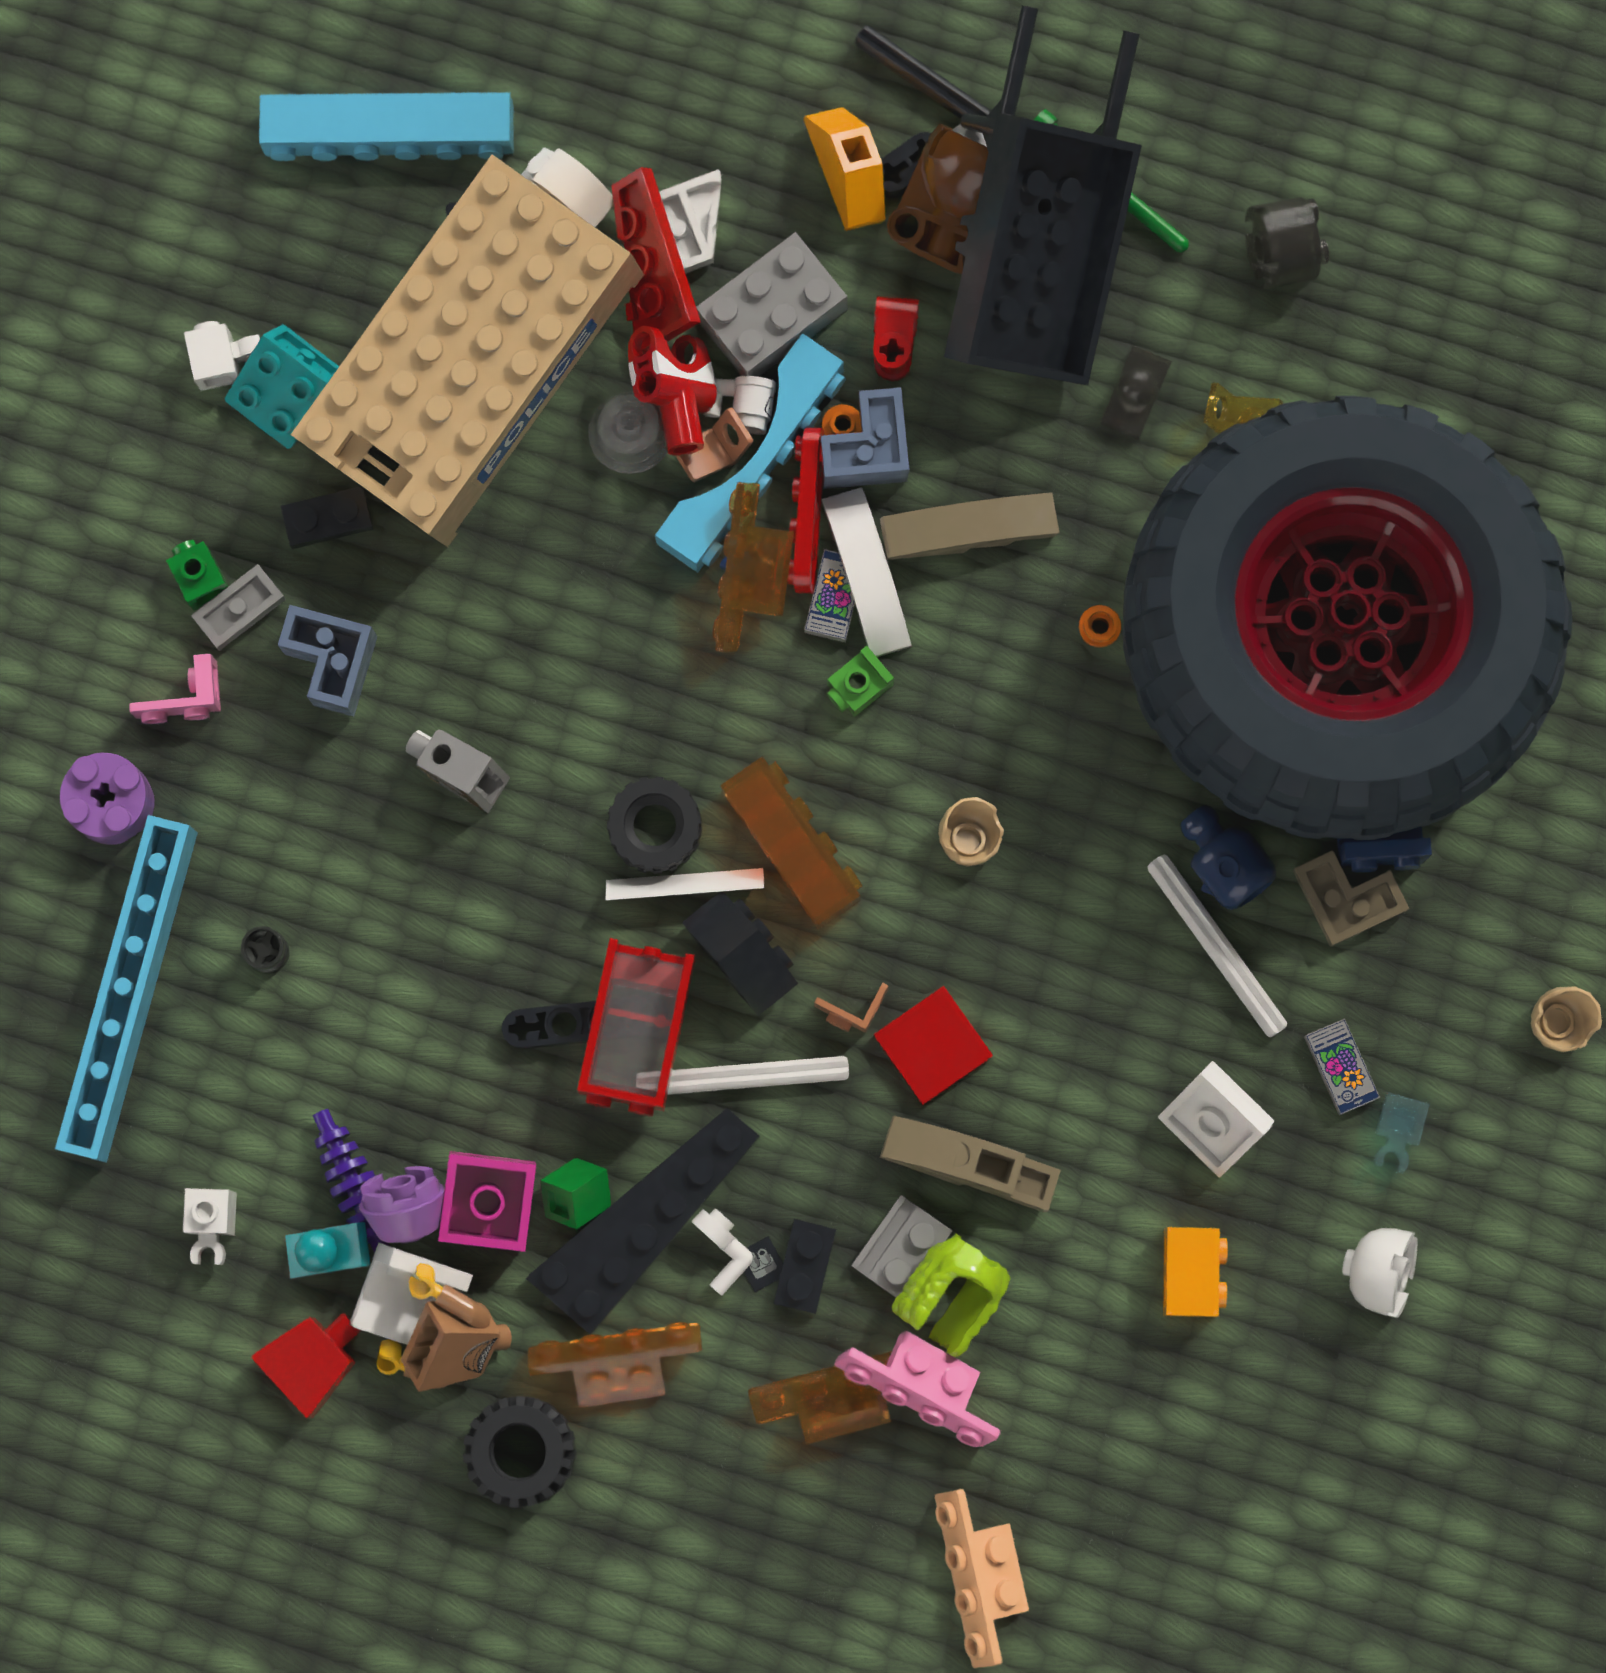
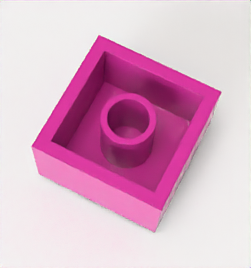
(487, 1201)

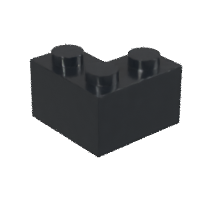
(742, 951)

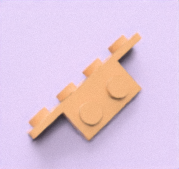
(983, 1576)

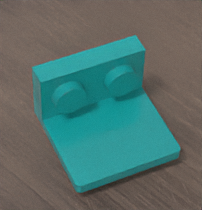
(280, 383)

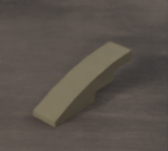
(969, 525)

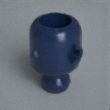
(1228, 860)

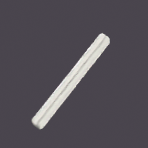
(1217, 945)
(759, 1075)

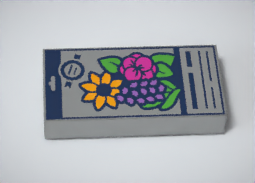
(831, 601)
(1341, 1067)

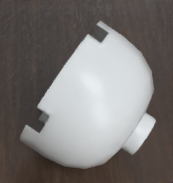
(1381, 1269)

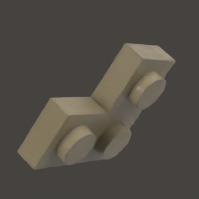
(1343, 909)

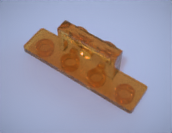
(754, 568)
(617, 1364)
(825, 1403)

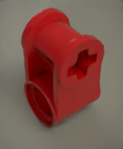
(894, 331)

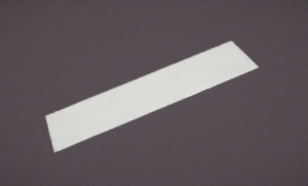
(684, 884)

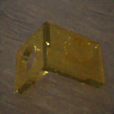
(1234, 408)

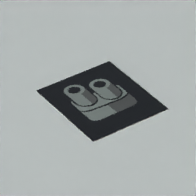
(765, 1265)

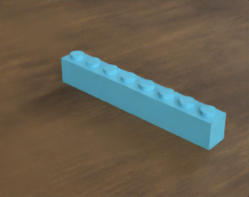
(126, 989)

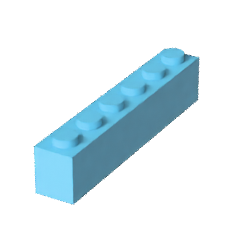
(386, 125)

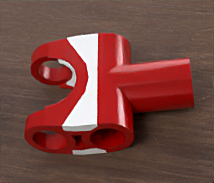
(676, 387)

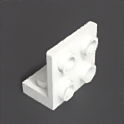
(385, 1299)

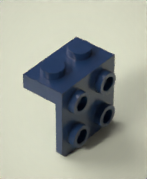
(1403, 850)

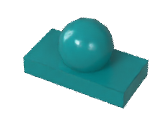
(327, 1250)

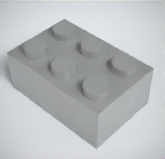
(770, 306)

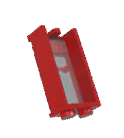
(635, 1028)

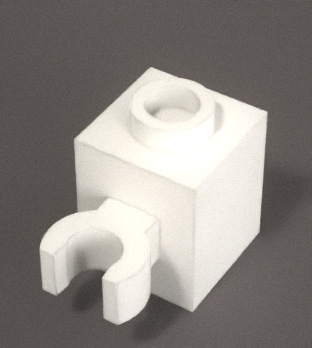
(215, 355)
(208, 1216)

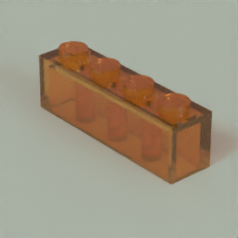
(791, 842)

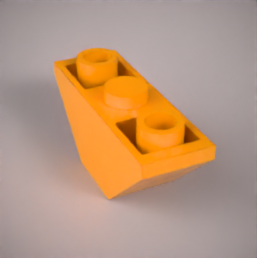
(849, 166)

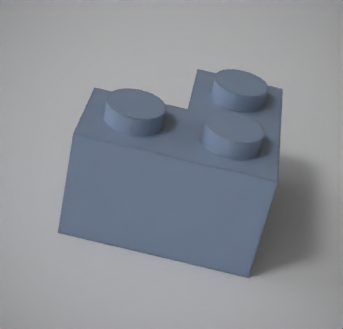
(340, 653)

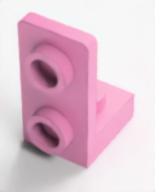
(201, 680)

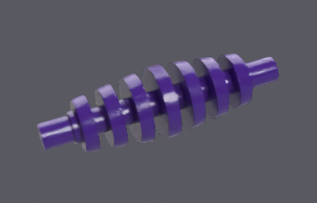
(345, 1168)

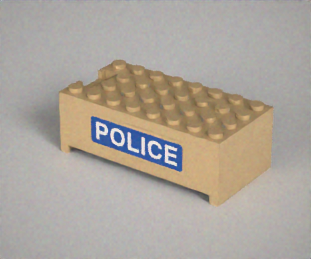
(469, 348)

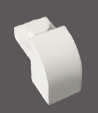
(570, 184)

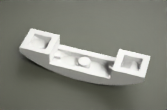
(867, 572)

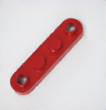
(808, 492)

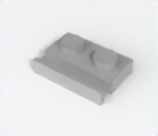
(899, 1245)

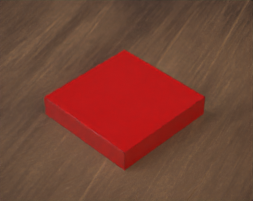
(933, 1045)

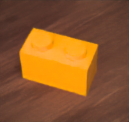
(1192, 1272)

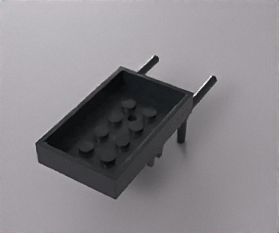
(1043, 231)

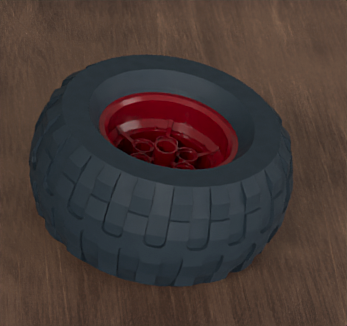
(1405, 497)

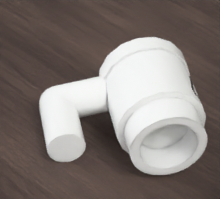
(751, 401)

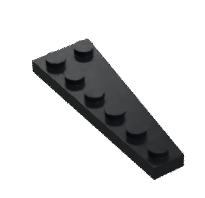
(618, 1246)

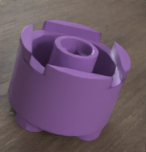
(93, 778)

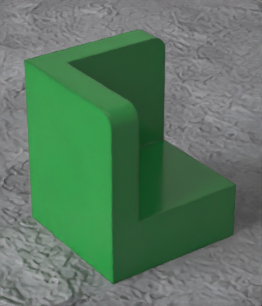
(575, 1193)

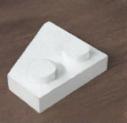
(693, 218)

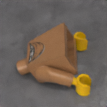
(449, 1339)

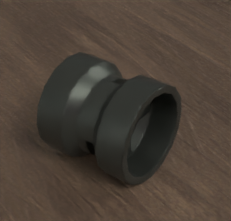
(258, 945)

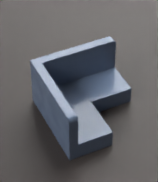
(874, 454)

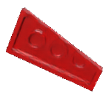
(663, 293)

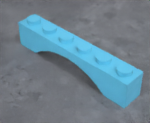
(701, 522)

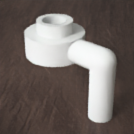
(717, 1228)

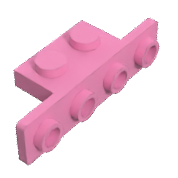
(925, 1382)

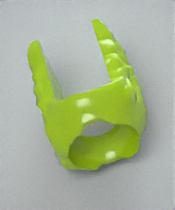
(972, 1305)

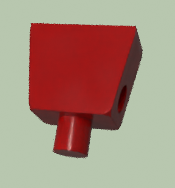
(309, 1361)

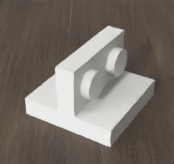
(1216, 1119)

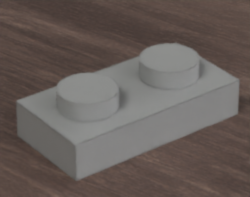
(238, 607)

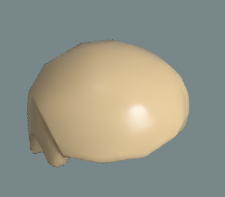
(970, 832)
(1565, 1018)

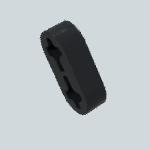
(898, 159)

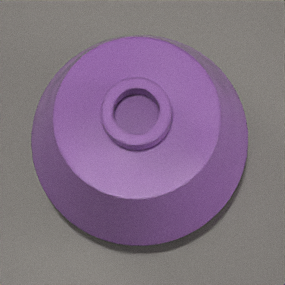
(404, 1205)

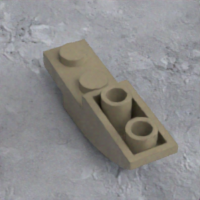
(970, 1162)

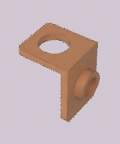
(718, 448)
(844, 1019)

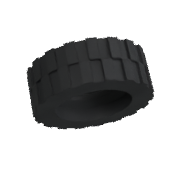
(652, 792)

